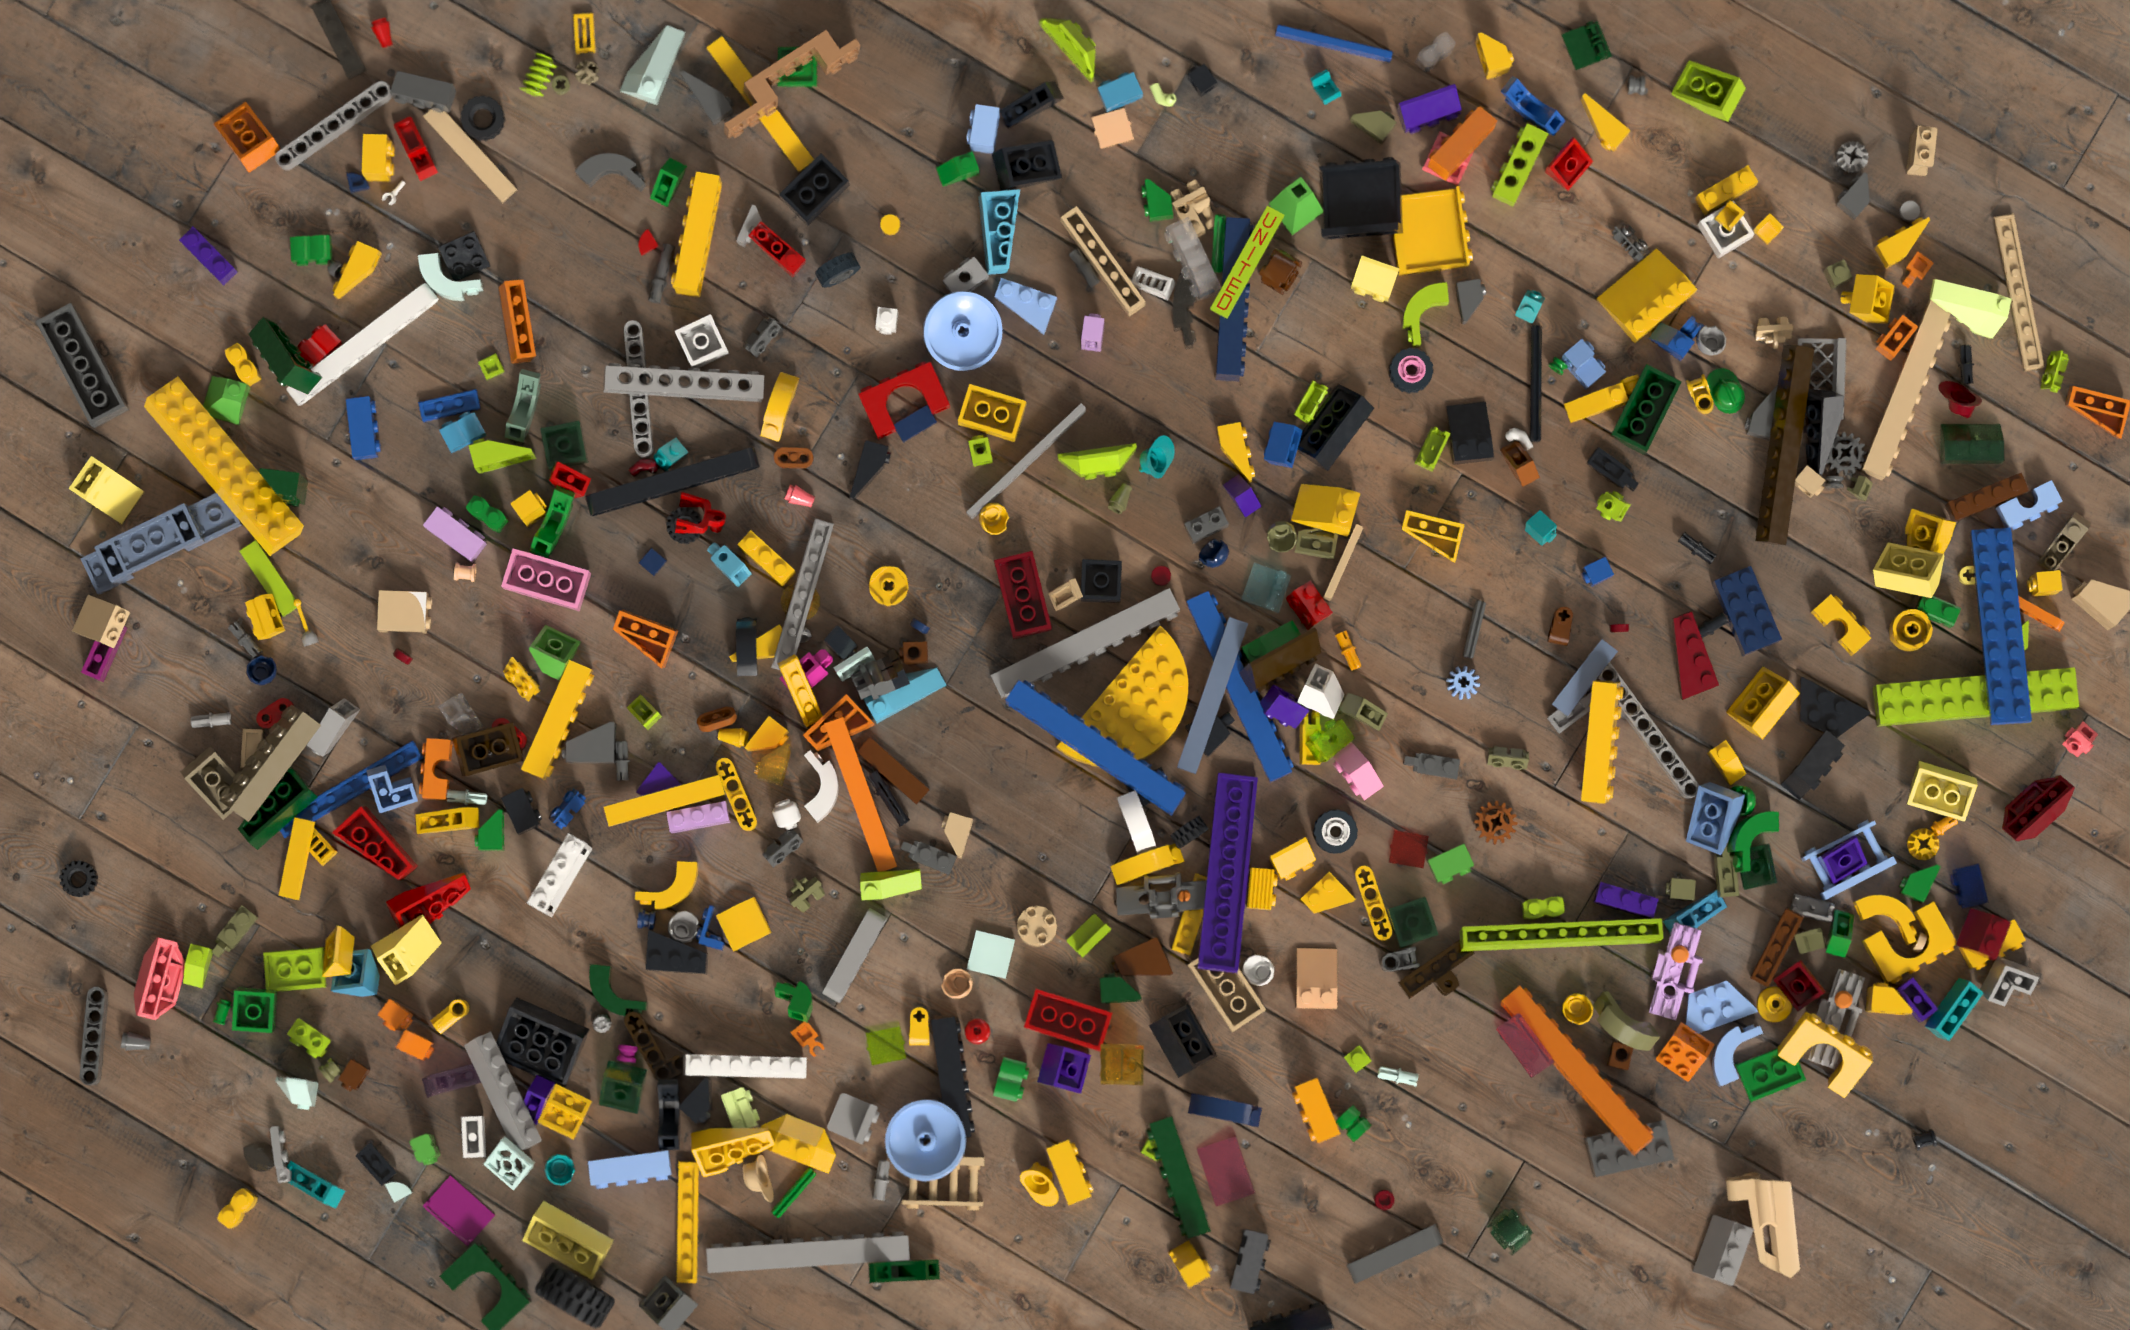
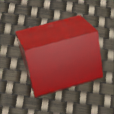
(1569, 164)

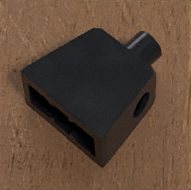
(1218, 733)

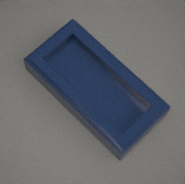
(915, 424)

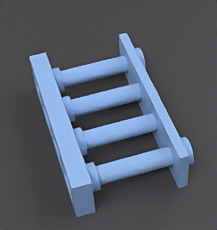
(1865, 872)

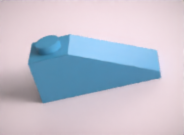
(1697, 912)

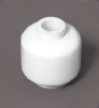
(786, 814)

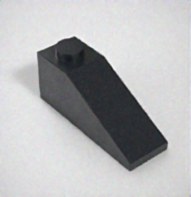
(1032, 103)
(870, 465)
(841, 643)

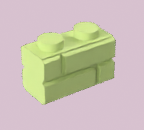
(739, 1108)

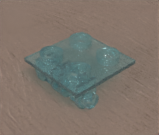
(1266, 587)

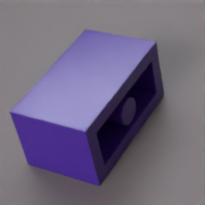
(1283, 706)
(1917, 999)

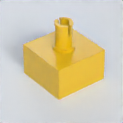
(1870, 298)

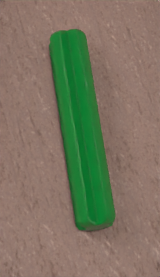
(1218, 242)
(793, 1193)

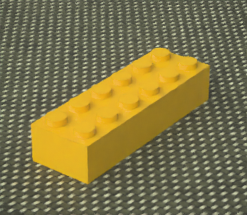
(697, 234)
(1601, 741)

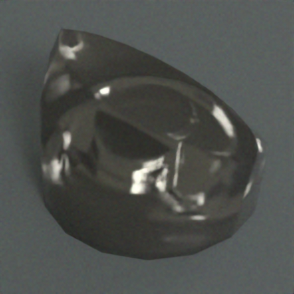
(259, 1156)

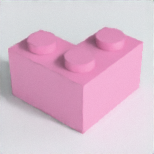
(1357, 771)

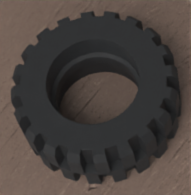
(574, 1295)

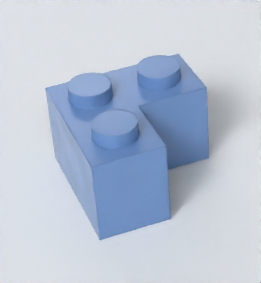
(1582, 363)
(388, 794)

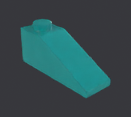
(315, 1185)

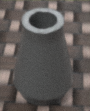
(134, 1041)

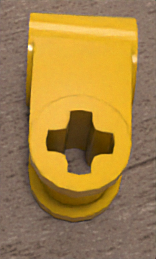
(1699, 391)
(919, 1030)

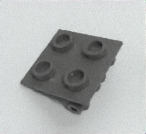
(1627, 232)

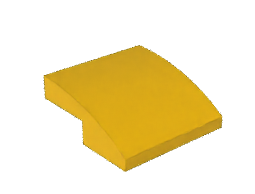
(743, 924)
(564, 1111)

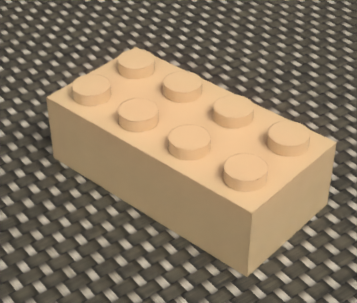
(1229, 995)

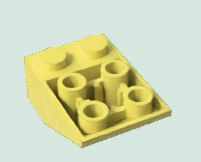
(106, 490)
(406, 949)

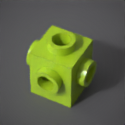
(1612, 506)

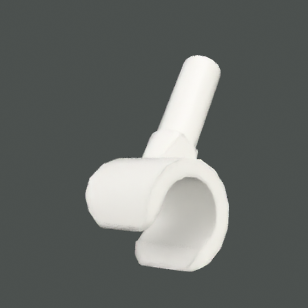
(393, 193)

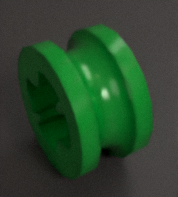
(1557, 366)

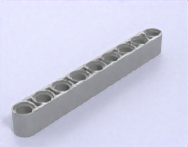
(1652, 730)

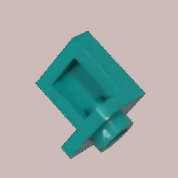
(1325, 87)
(1530, 306)
(670, 454)

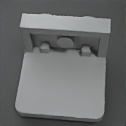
(853, 1118)

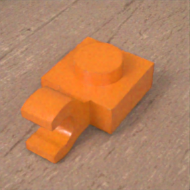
(1918, 268)

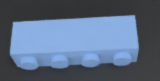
(629, 1168)

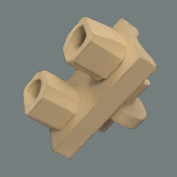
(1774, 333)

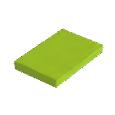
(294, 969)

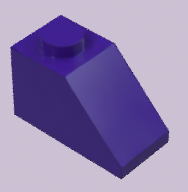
(537, 1097)

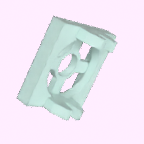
(492, 1164)

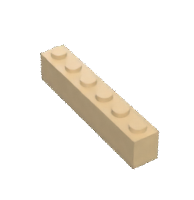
(1102, 261)

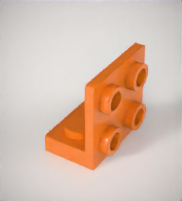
(1685, 1052)

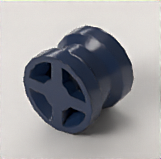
(646, 919)

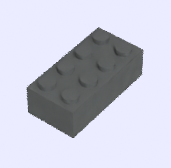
(1611, 1156)

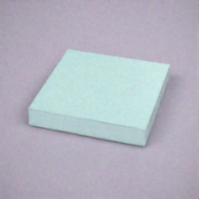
(990, 954)

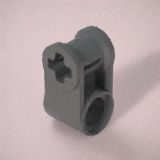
(1401, 960)

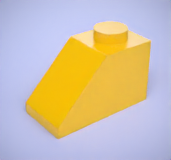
(768, 736)
(1727, 762)

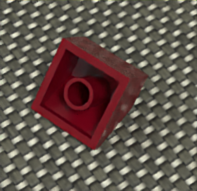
(1983, 934)

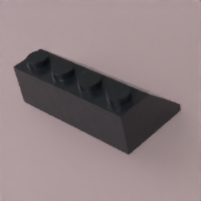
(1334, 426)
(1311, 1319)

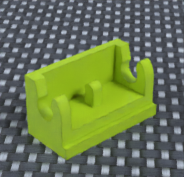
(1432, 449)

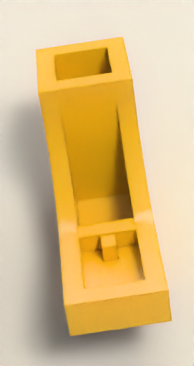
(778, 406)

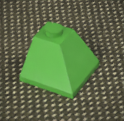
(226, 399)
(553, 651)

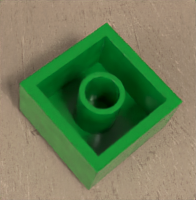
(254, 1010)

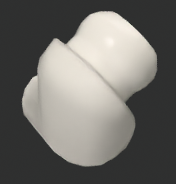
(1519, 435)

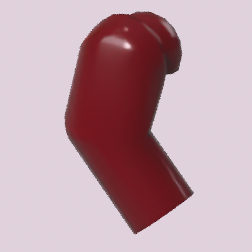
(643, 464)

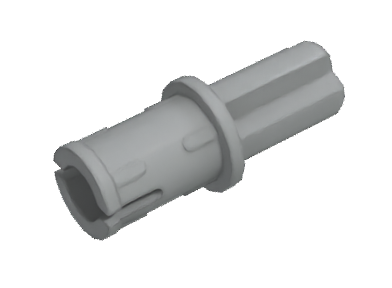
(211, 720)
(881, 1180)

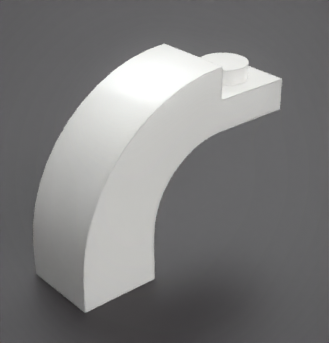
(828, 793)
(1136, 822)

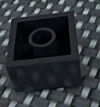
(1101, 581)

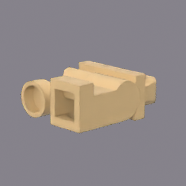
(1193, 204)

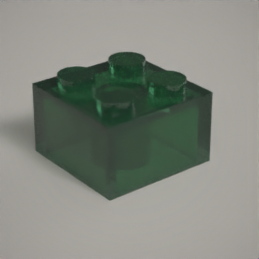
(564, 444)
(1412, 922)

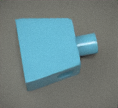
(729, 563)

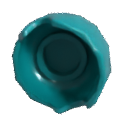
(559, 1169)

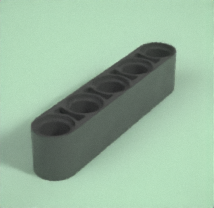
(90, 1026)
(1395, 1253)

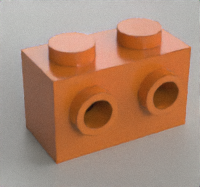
(1899, 333)
(395, 1016)

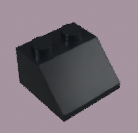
(699, 1102)

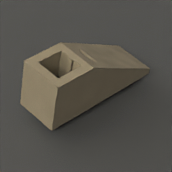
(2064, 542)

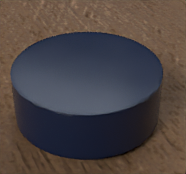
(919, 626)

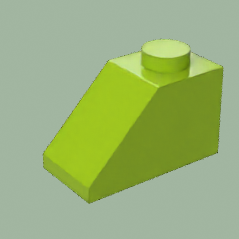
(197, 965)

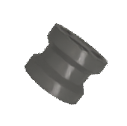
(1636, 85)

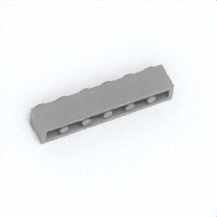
(502, 1091)

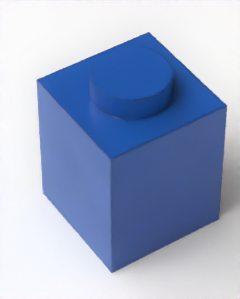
(1597, 572)

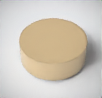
(1920, 942)

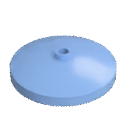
(980, 335)
(916, 1124)

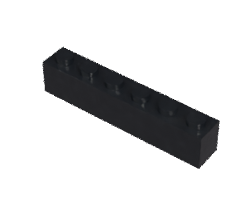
(951, 1069)

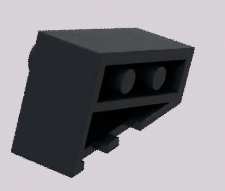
(672, 956)

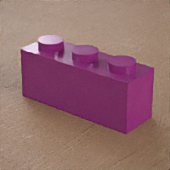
(101, 658)

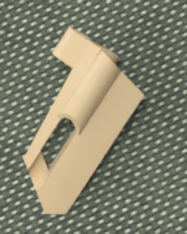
(1772, 1205)

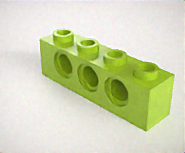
(1530, 135)

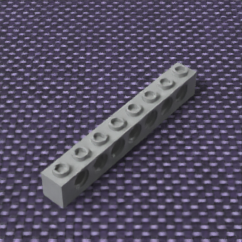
(613, 384)

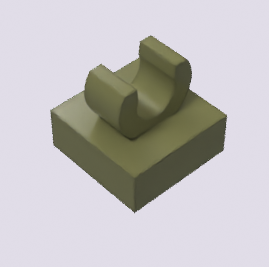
(1861, 488)

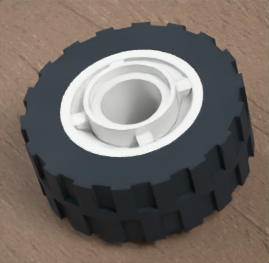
(1326, 822)

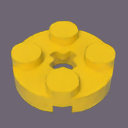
(877, 585)

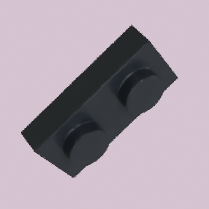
(376, 1164)

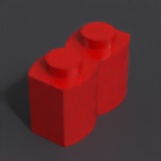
(320, 345)

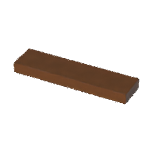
(893, 771)
(1777, 947)

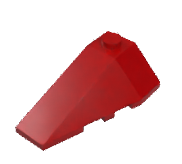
(428, 900)

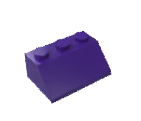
(1429, 109)

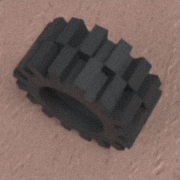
(671, 525)
(1189, 832)
(67, 873)

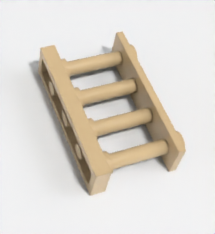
(973, 1165)

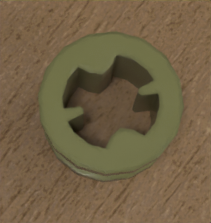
(567, 85)

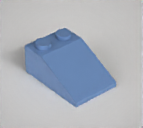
(1714, 817)

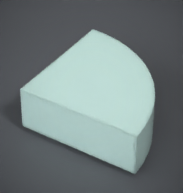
(398, 1190)

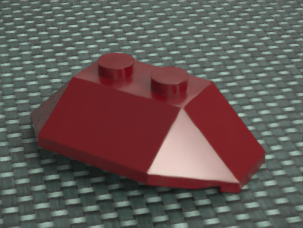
(2037, 807)

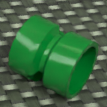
(1353, 1123)

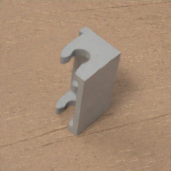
(1812, 908)

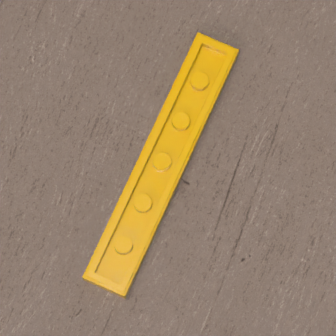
(664, 800)
(687, 1222)

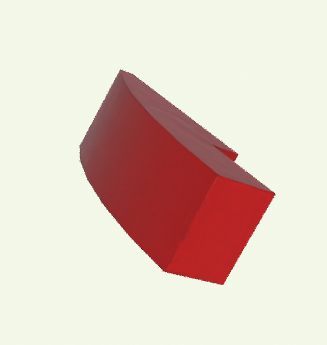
(415, 148)

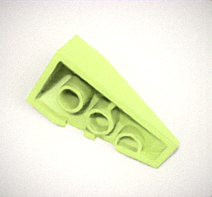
(1976, 308)

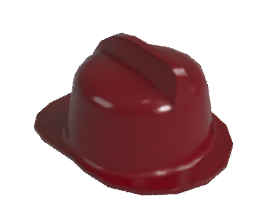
(1960, 399)

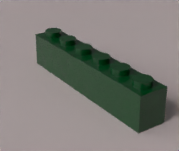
(1178, 1177)

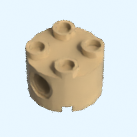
(1036, 926)

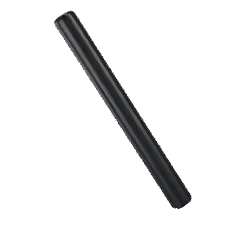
(1536, 383)

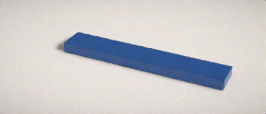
(1334, 43)

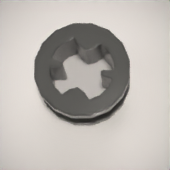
(1834, 482)

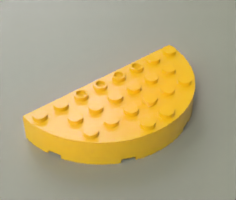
(1143, 700)

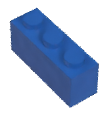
(363, 428)

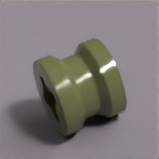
(330, 1070)

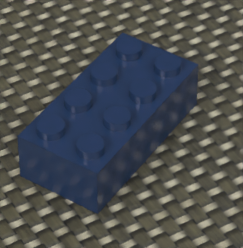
(1746, 611)

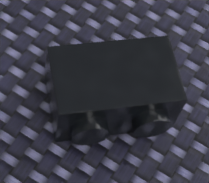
(521, 811)

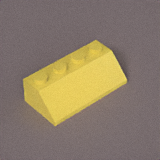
(567, 1240)

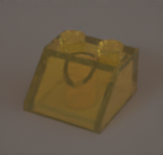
(774, 765)

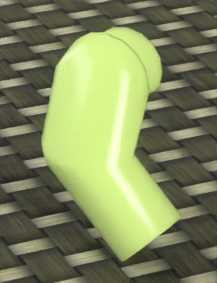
(1162, 98)

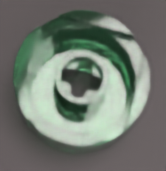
(1510, 1231)

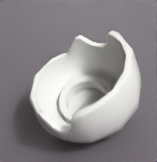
(1258, 970)

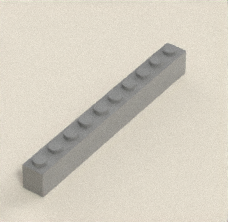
(1087, 642)
(808, 1253)

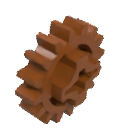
(1503, 827)

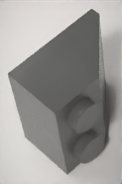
(668, 1305)

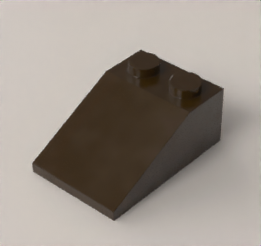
(487, 749)

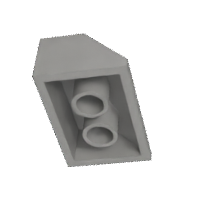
(1723, 1250)

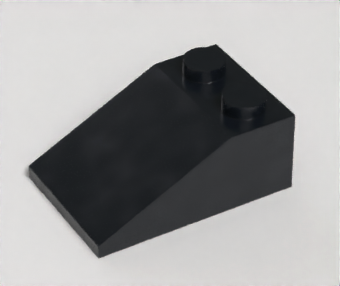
(1026, 165)
(1470, 433)

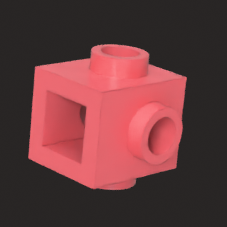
(2080, 739)

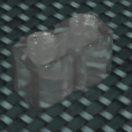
(1440, 49)

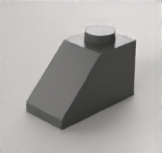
(1469, 297)

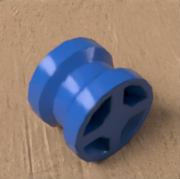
(1691, 327)

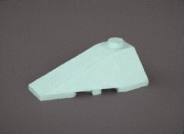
(652, 69)
(299, 1091)

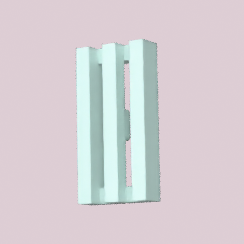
(850, 665)

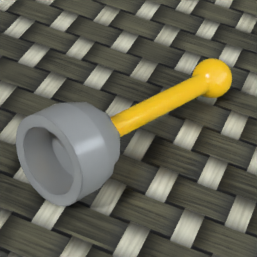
(308, 637)

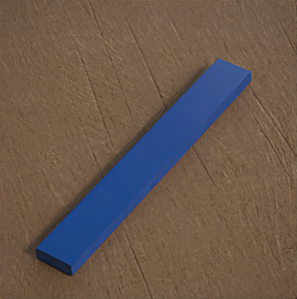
(355, 785)

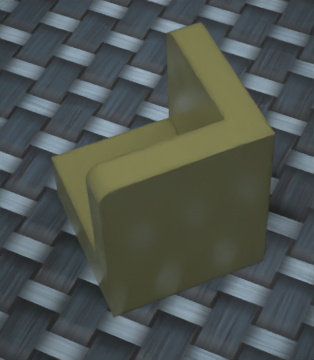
(1810, 940)

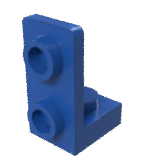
(713, 941)

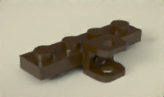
(1436, 971)

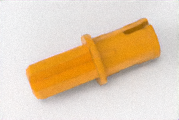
(1348, 650)

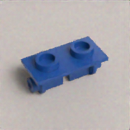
(561, 813)

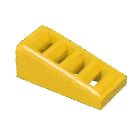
(328, 855)

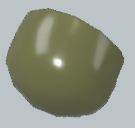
(1281, 536)

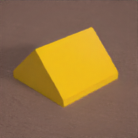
(338, 953)

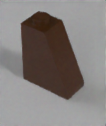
(1143, 960)

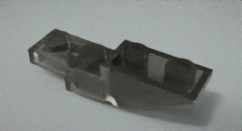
(1181, 318)

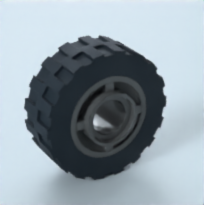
(837, 270)

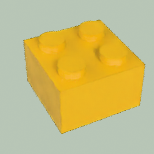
(377, 157)

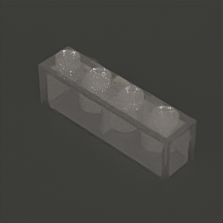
(1193, 259)

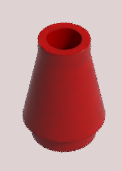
(382, 31)

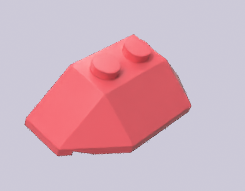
(159, 979)

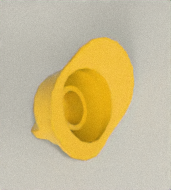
(1040, 1185)

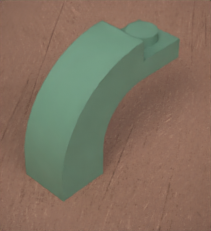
(524, 406)

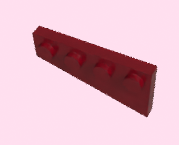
(1692, 658)

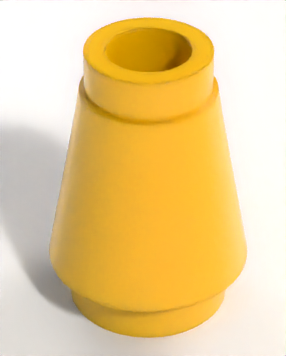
(734, 736)

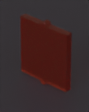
(1408, 849)

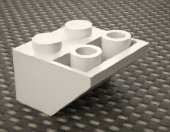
(1322, 692)

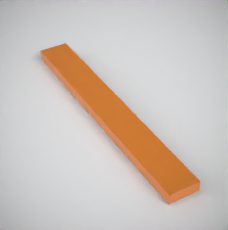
(860, 794)

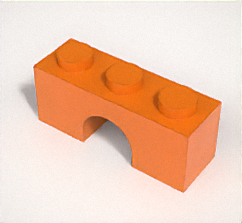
(435, 752)

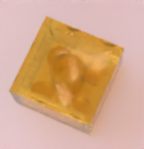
(1122, 1064)

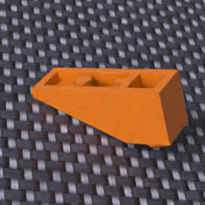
(415, 1045)

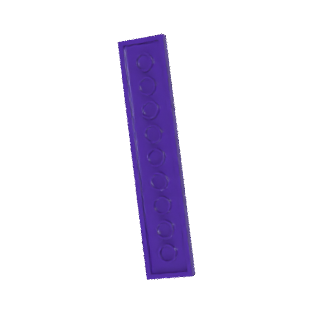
(1227, 873)

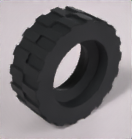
(482, 103)

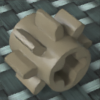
(587, 72)

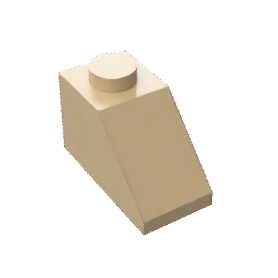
(957, 831)

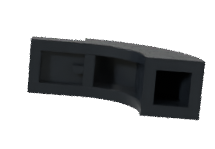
(746, 646)

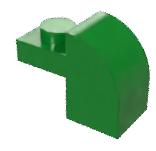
(799, 997)

